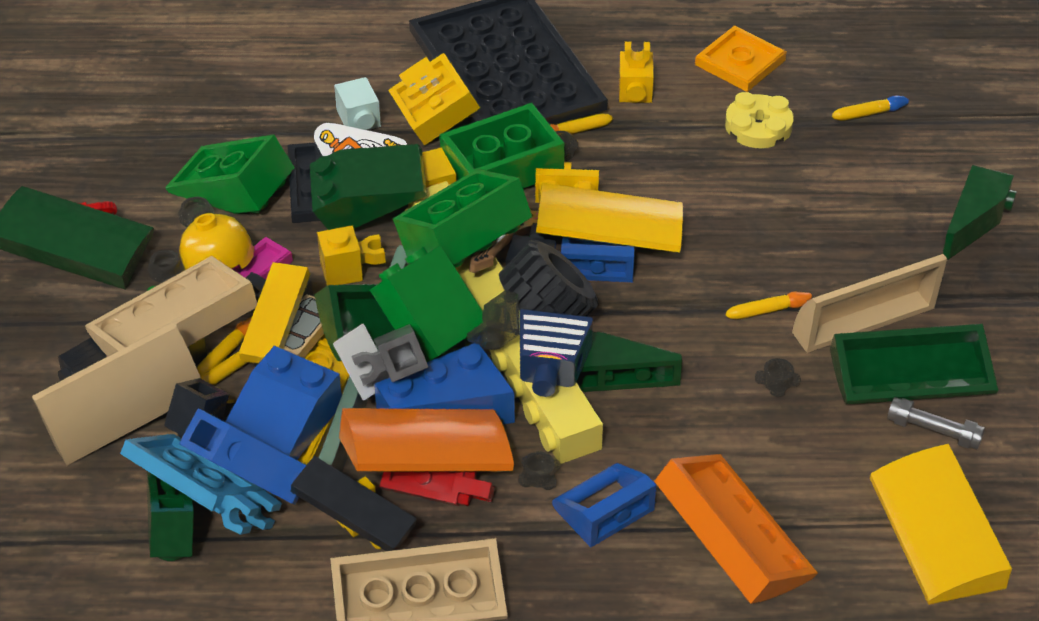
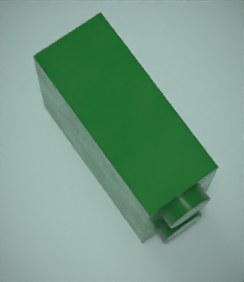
(430, 299)

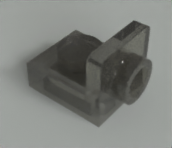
(499, 322)

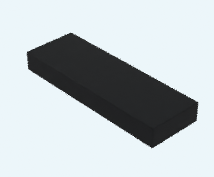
(300, 181)
(353, 505)

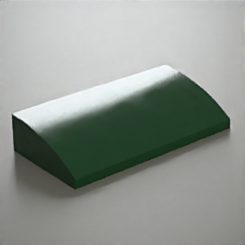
(72, 236)
(349, 306)
(913, 363)

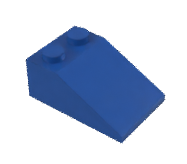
(286, 401)

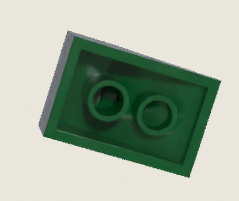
(365, 183)

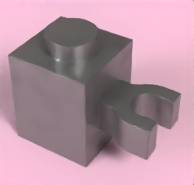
(397, 354)

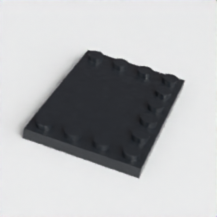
(510, 59)

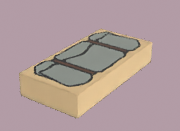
(305, 328)

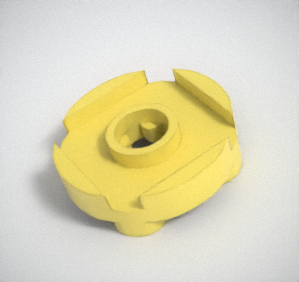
(748, 108)

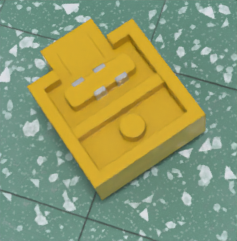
(433, 97)

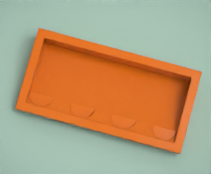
(425, 440)
(734, 526)

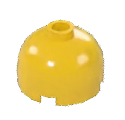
(216, 237)

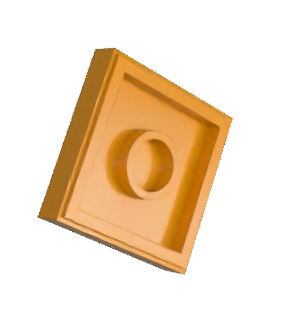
(740, 58)

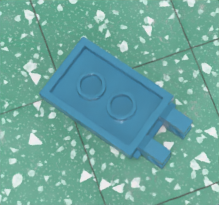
(203, 481)

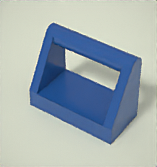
(600, 259)
(611, 513)

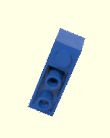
(242, 454)

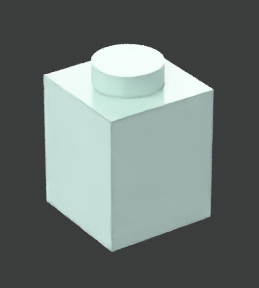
(357, 104)

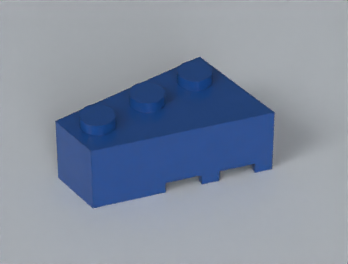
(451, 382)

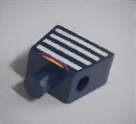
(553, 349)

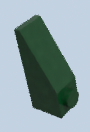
(979, 208)
(627, 364)
(168, 520)

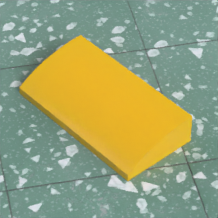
(610, 217)
(941, 526)

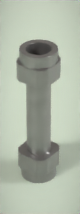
(969, 433)

